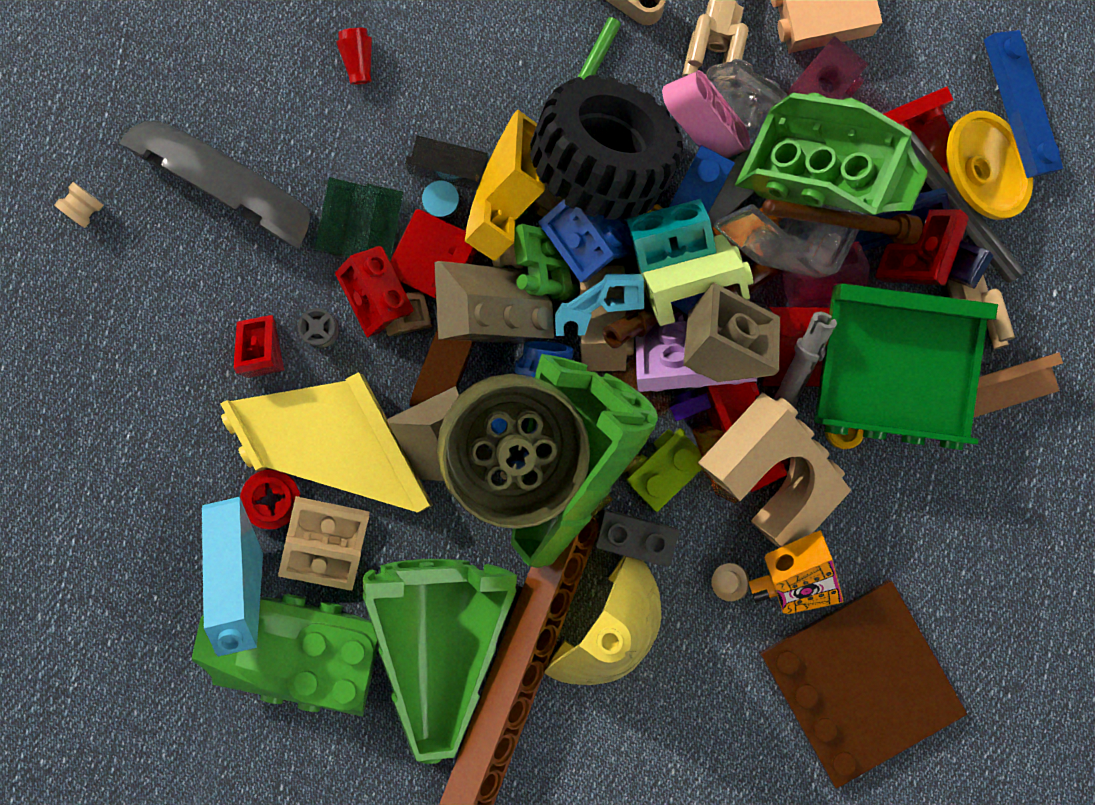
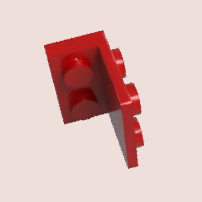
(927, 121)
(426, 242)

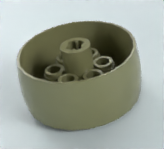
(557, 475)

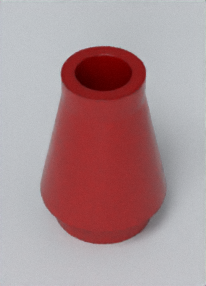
(356, 53)

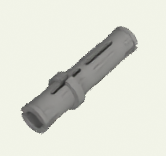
(808, 352)

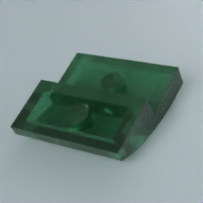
(357, 218)

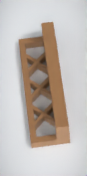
(1016, 384)

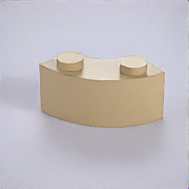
(593, 347)

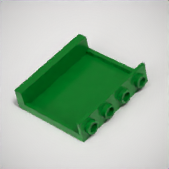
(902, 365)

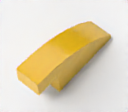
(504, 190)

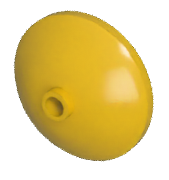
(987, 166)

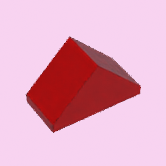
(257, 347)

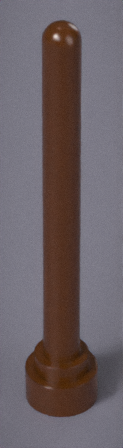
(902, 229)

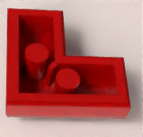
(933, 255)

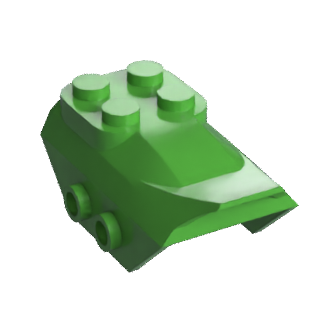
(833, 156)
(300, 656)

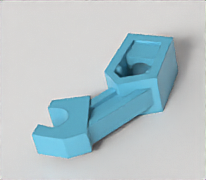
(581, 308)

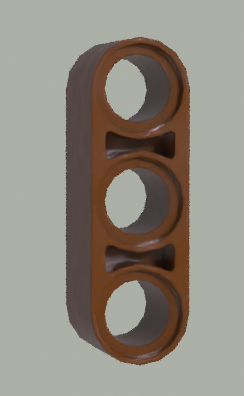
(442, 368)

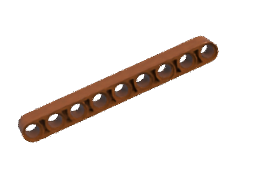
(517, 675)

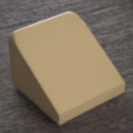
(417, 320)

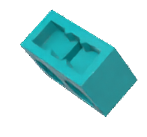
(671, 235)

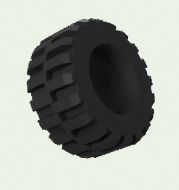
(606, 147)

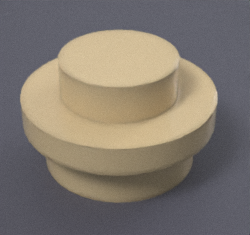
(730, 582)

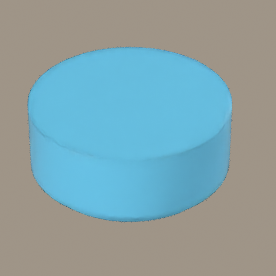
(441, 199)

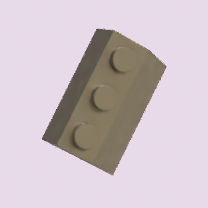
(488, 306)

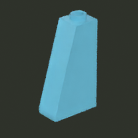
(230, 577)

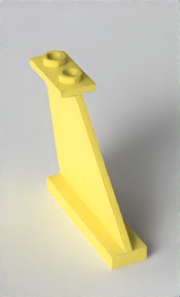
(328, 437)

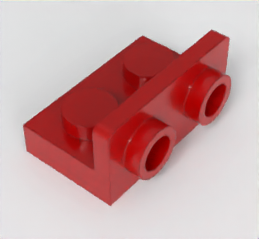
(373, 290)

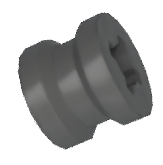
(313, 323)

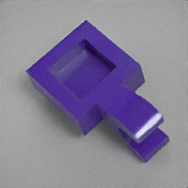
(689, 405)

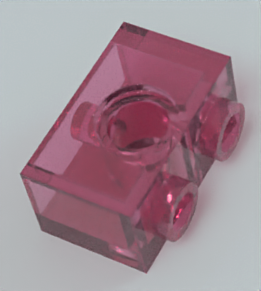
(835, 64)

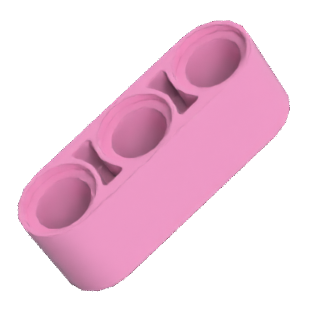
(706, 115)

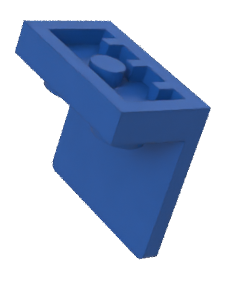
(585, 240)

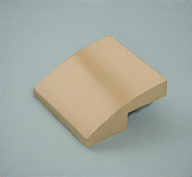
(323, 543)

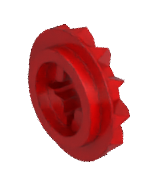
(256, 488)

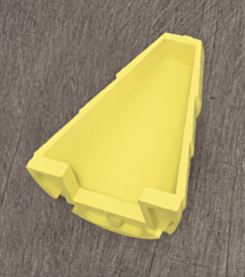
(620, 633)

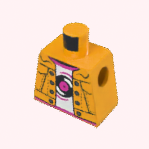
(799, 576)

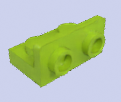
(666, 469)

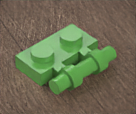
(540, 255)

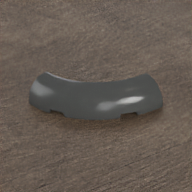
(220, 179)

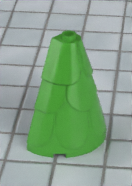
(617, 429)
(436, 643)

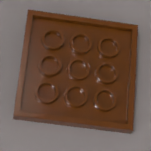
(863, 683)

